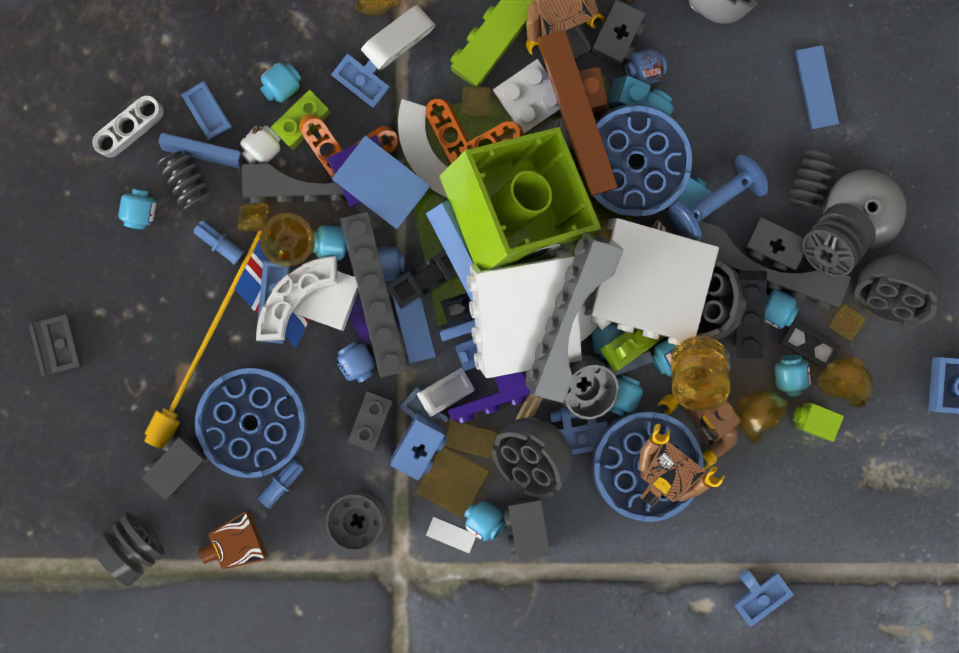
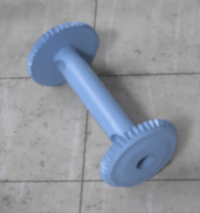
(747, 172)

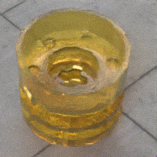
(700, 373)

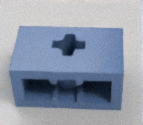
(421, 431)

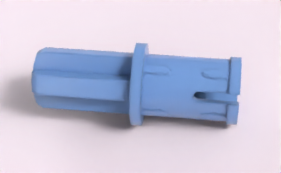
(218, 242)
(281, 483)

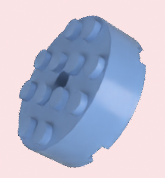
(666, 156)
(222, 422)
(617, 463)

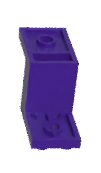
(511, 389)

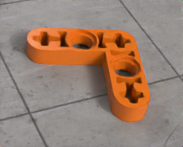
(448, 114)
(328, 138)

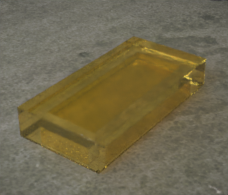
(470, 439)

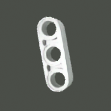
(398, 37)
(115, 128)

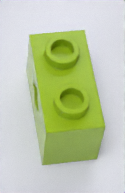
(288, 125)
(817, 421)

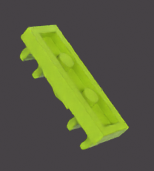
(627, 348)

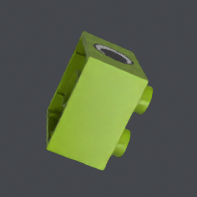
(519, 200)

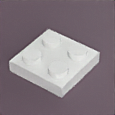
(528, 96)

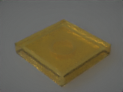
(452, 482)

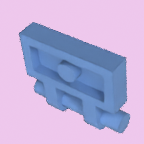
(582, 437)

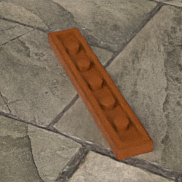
(577, 113)

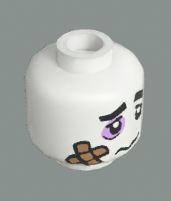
(260, 145)

